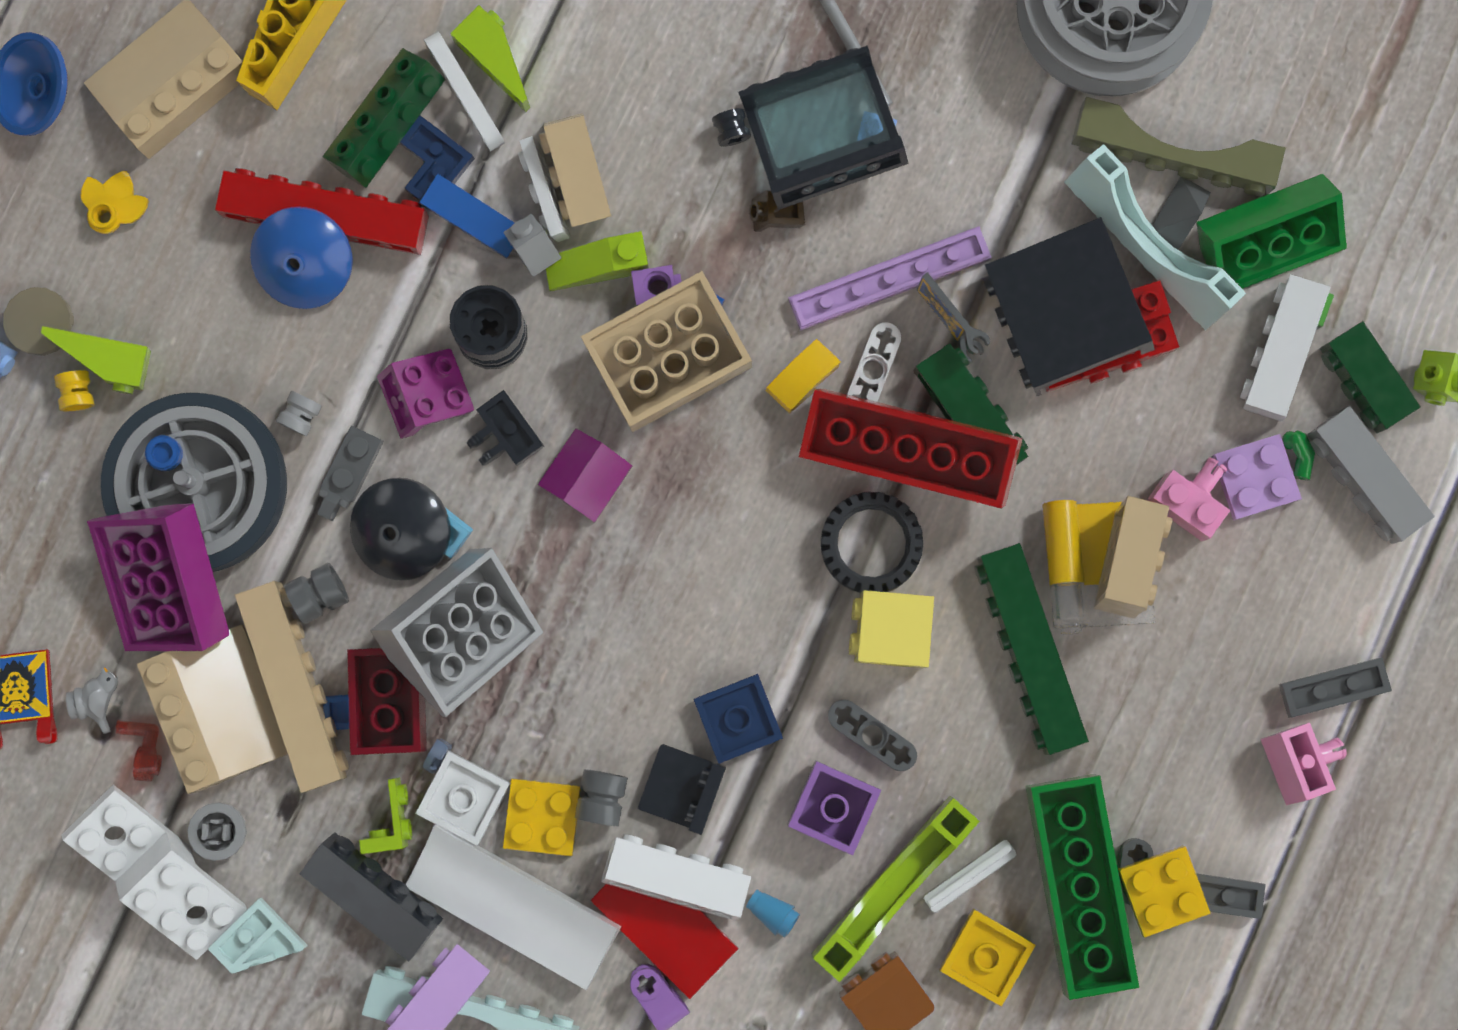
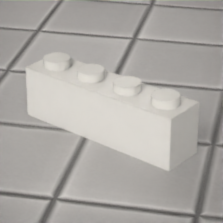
(1286, 347)
(676, 878)

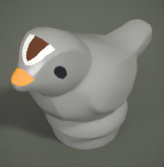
(93, 699)

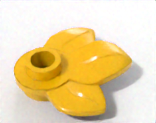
(114, 197)

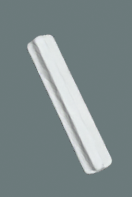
(970, 876)

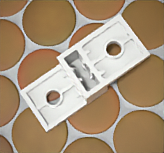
(154, 872)

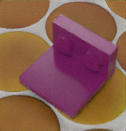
(424, 391)

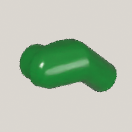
(1304, 452)

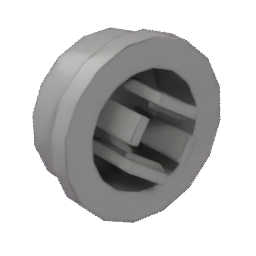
(217, 831)

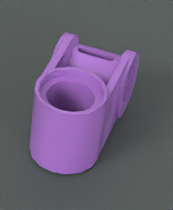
(660, 1002)

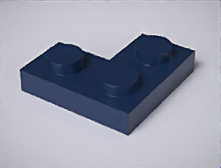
(437, 152)

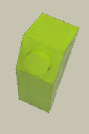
(485, 43)
(598, 261)
(113, 361)

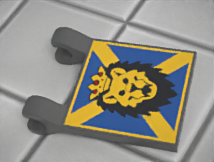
(952, 317)

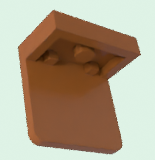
(886, 996)

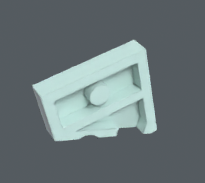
(256, 939)

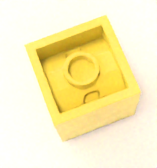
(892, 629)

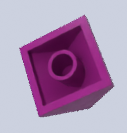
(585, 474)

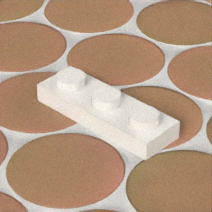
(542, 189)

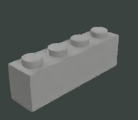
(1370, 476)

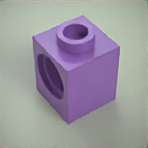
(643, 278)

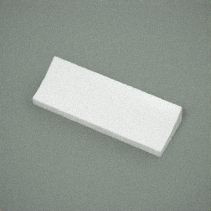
(513, 906)

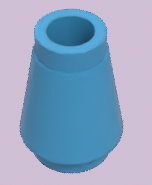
(773, 913)

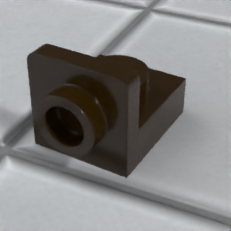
(765, 213)

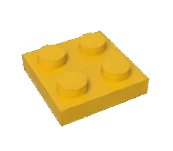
(541, 817)
(1164, 891)
(987, 957)

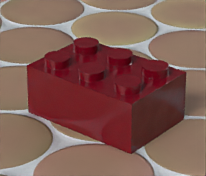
(383, 706)

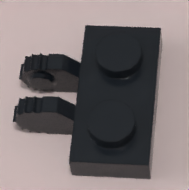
(509, 428)

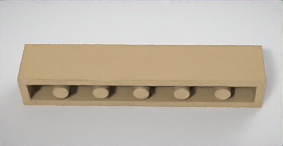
(292, 687)

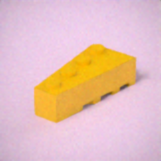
(283, 45)

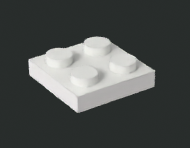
(463, 798)

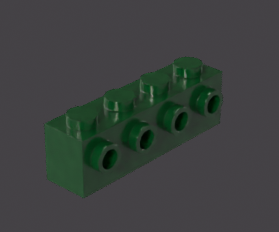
(384, 117)

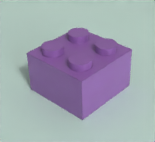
(834, 807)

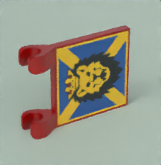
(28, 693)

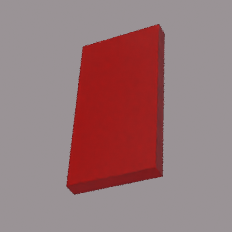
(673, 936)

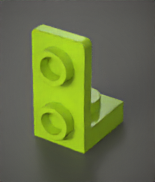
(380, 839)

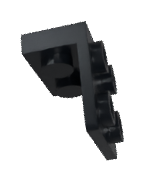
(681, 788)

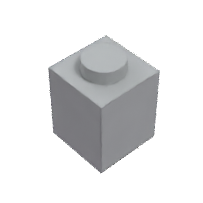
(532, 244)

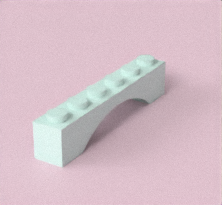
(1106, 190)
(392, 988)

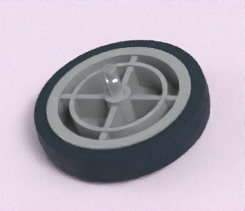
(226, 470)

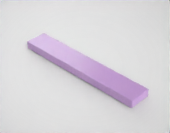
(889, 278)

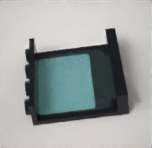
(823, 127)

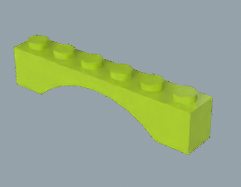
(893, 887)

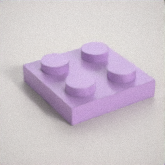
(1257, 477)

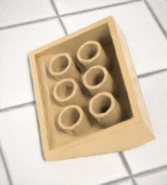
(166, 78)
(667, 351)
(213, 710)

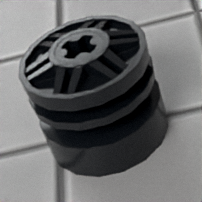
(485, 308)

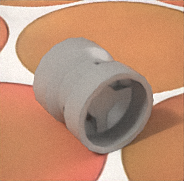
(299, 413)

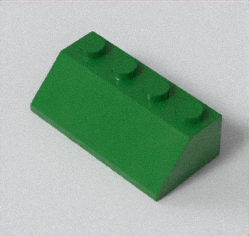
(1275, 232)

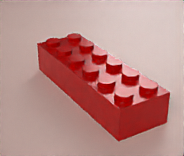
(910, 447)

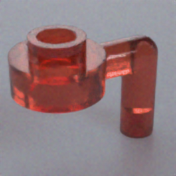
(146, 760)

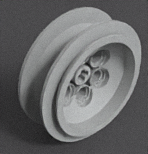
(1100, 61)

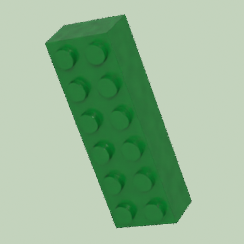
(1082, 886)

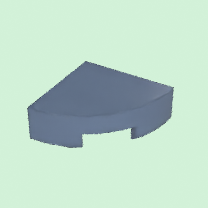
(436, 755)

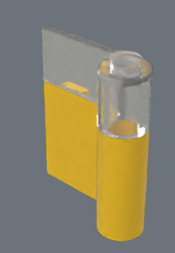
(1075, 557)

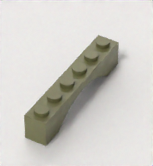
(1248, 166)

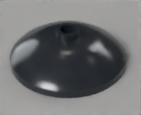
(419, 525)

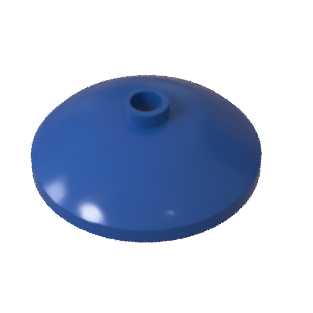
(31, 84)
(318, 247)

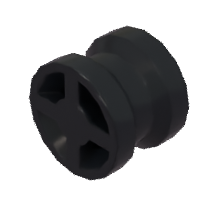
(731, 127)

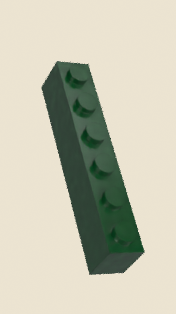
(1032, 650)

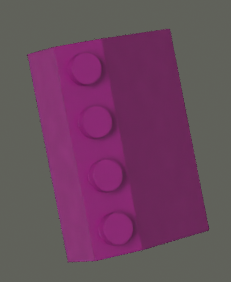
(159, 579)

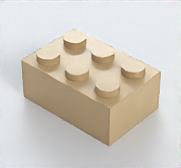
(1133, 557)

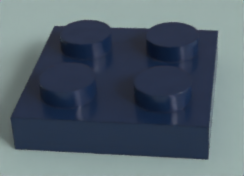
(738, 718)

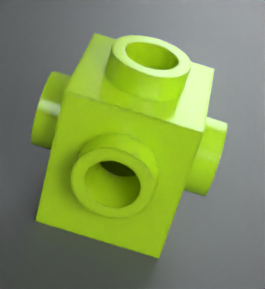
(1437, 377)

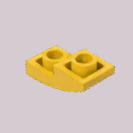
(803, 376)

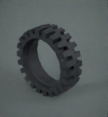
(894, 508)

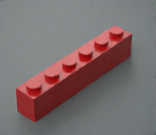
(362, 219)

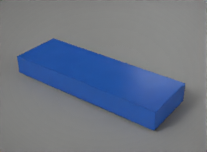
(468, 214)

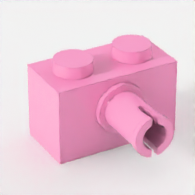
(1191, 501)
(1301, 762)

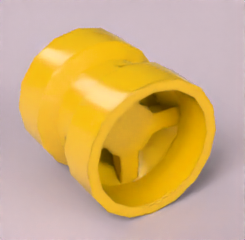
(74, 390)

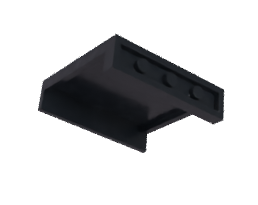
(1067, 305)

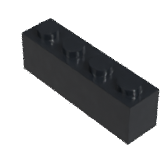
(371, 896)

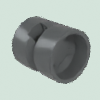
(316, 593)
(601, 797)

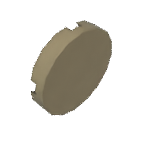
(31, 311)

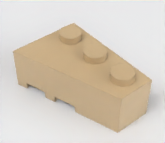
(575, 170)

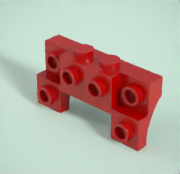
(1155, 313)

